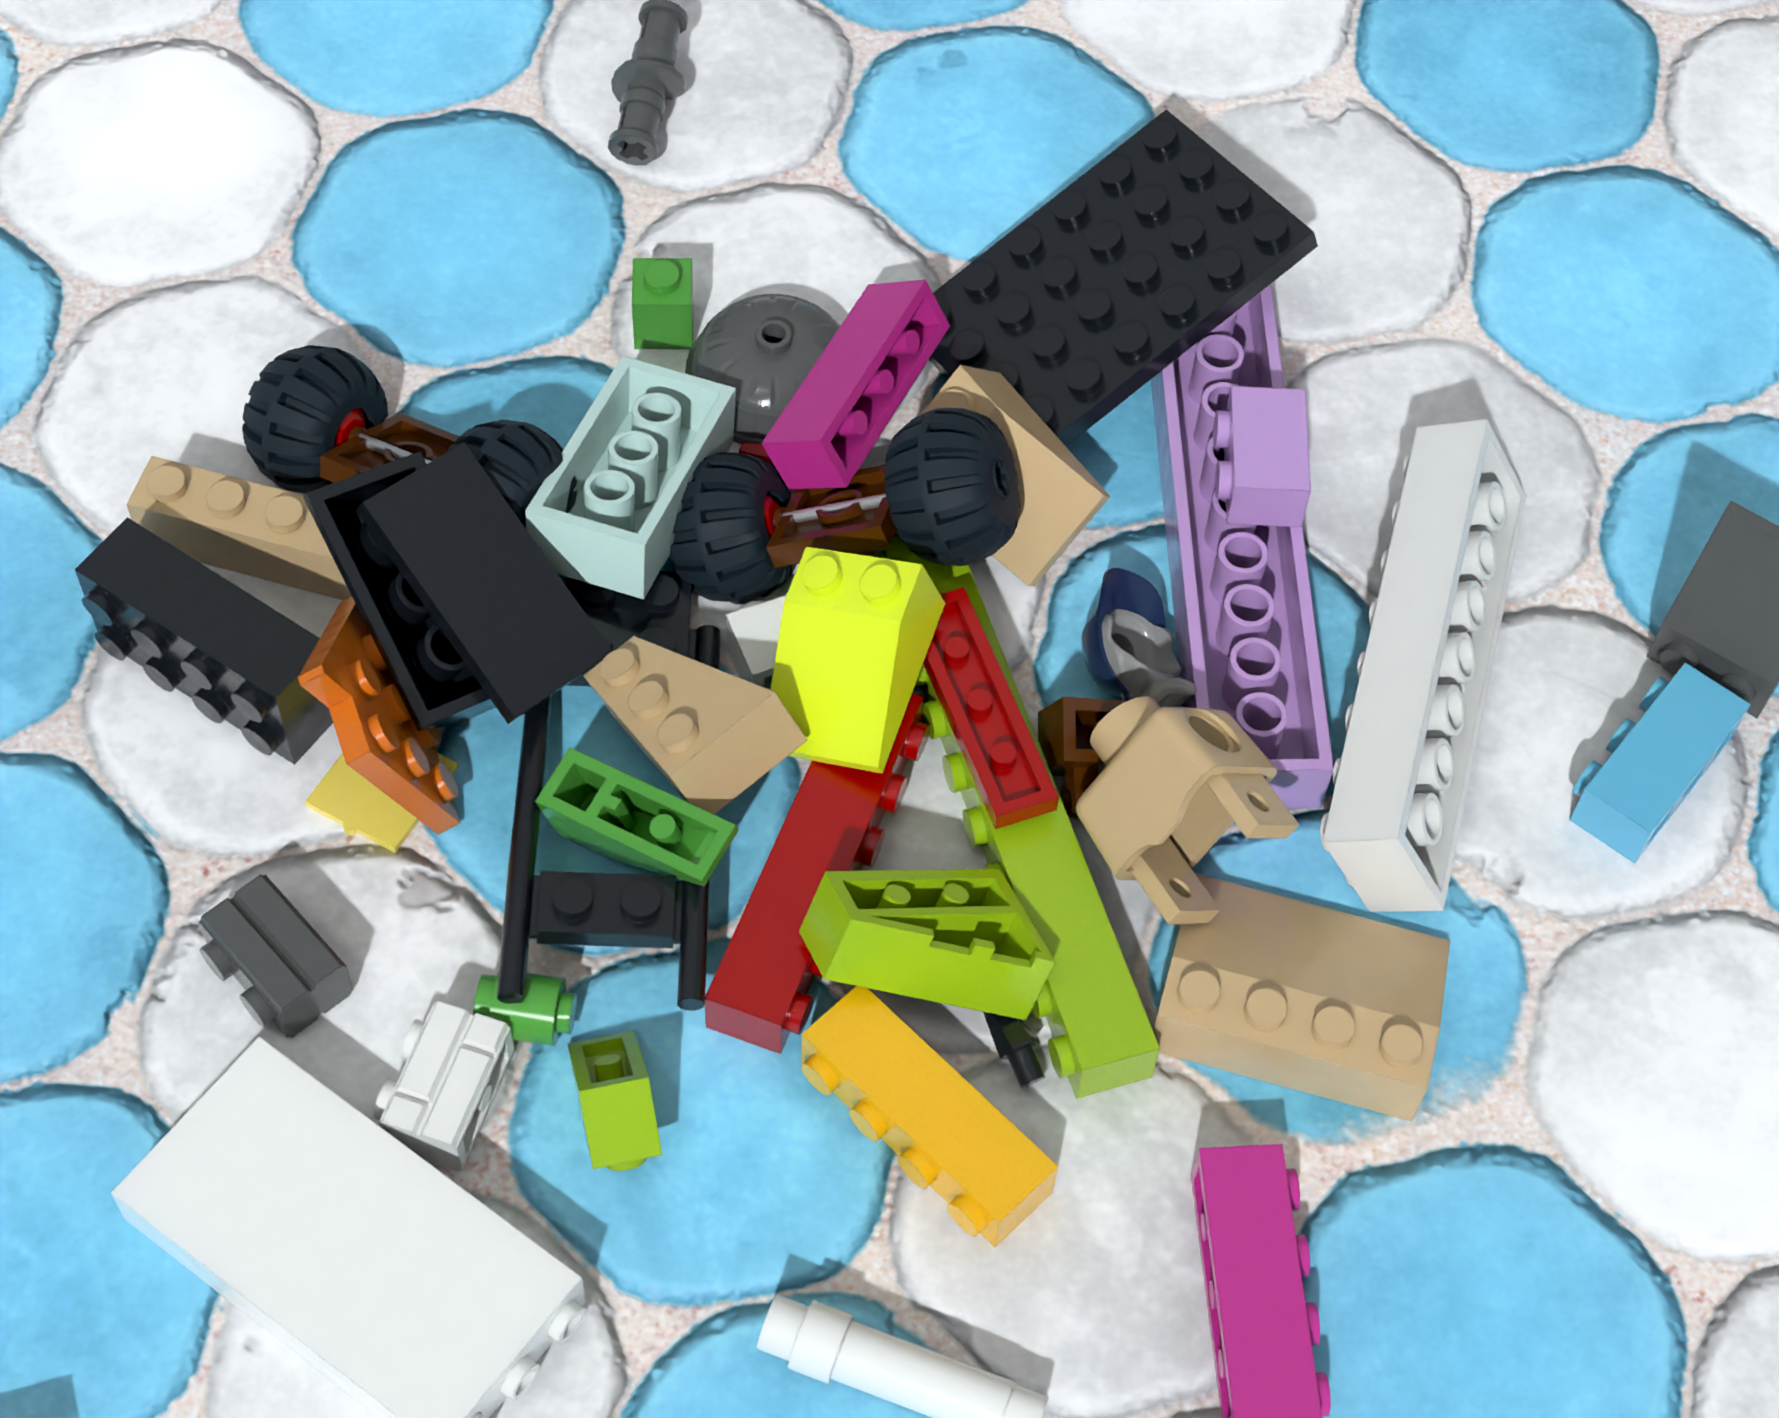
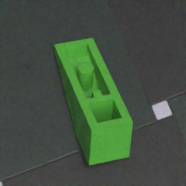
(633, 820)

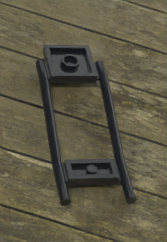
(605, 906)

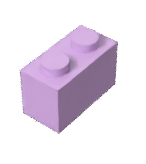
(1264, 456)

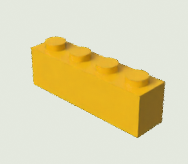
(926, 1115)

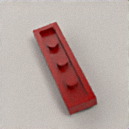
(986, 717)

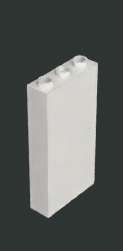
(350, 1246)

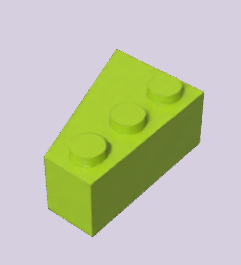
(929, 937)

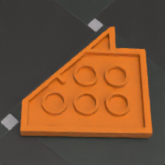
(375, 723)

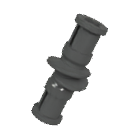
(647, 81)

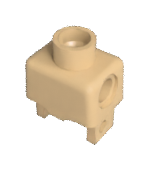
(1170, 795)

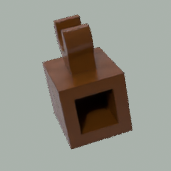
(1066, 745)

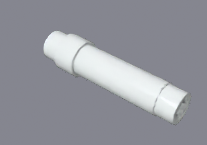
(834, 1347)

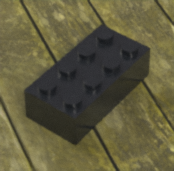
(203, 639)

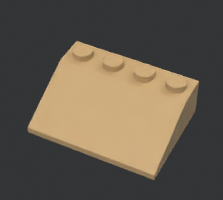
(1306, 999)

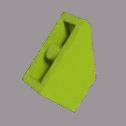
(615, 1101)

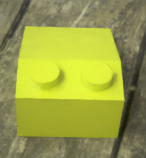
(853, 653)

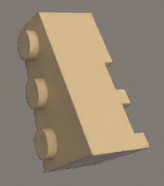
(694, 721)

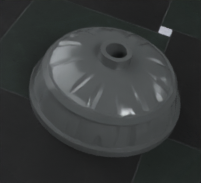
(765, 374)

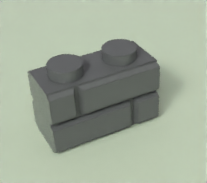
(274, 956)

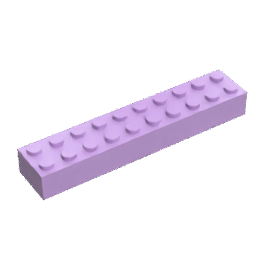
(1239, 587)

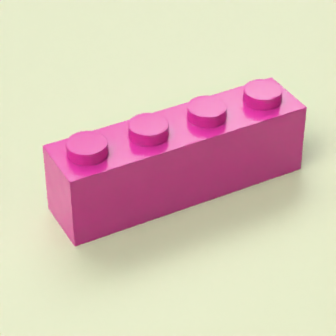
(856, 385)
(1255, 1284)

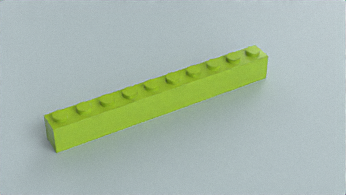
(1089, 996)

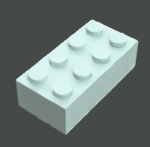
(631, 474)

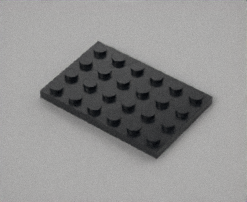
(1118, 276)

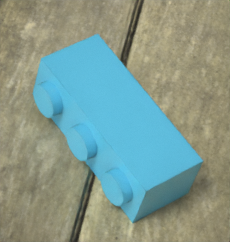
(1656, 760)

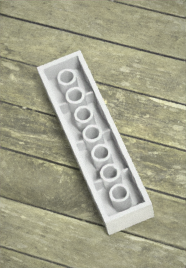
(1425, 670)

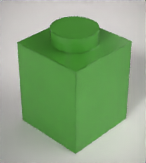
(662, 303)

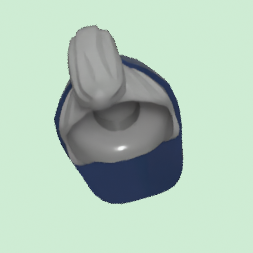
(1129, 643)

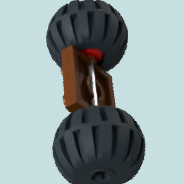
(324, 417)
(942, 489)

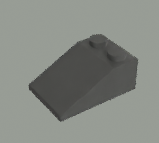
(1729, 611)

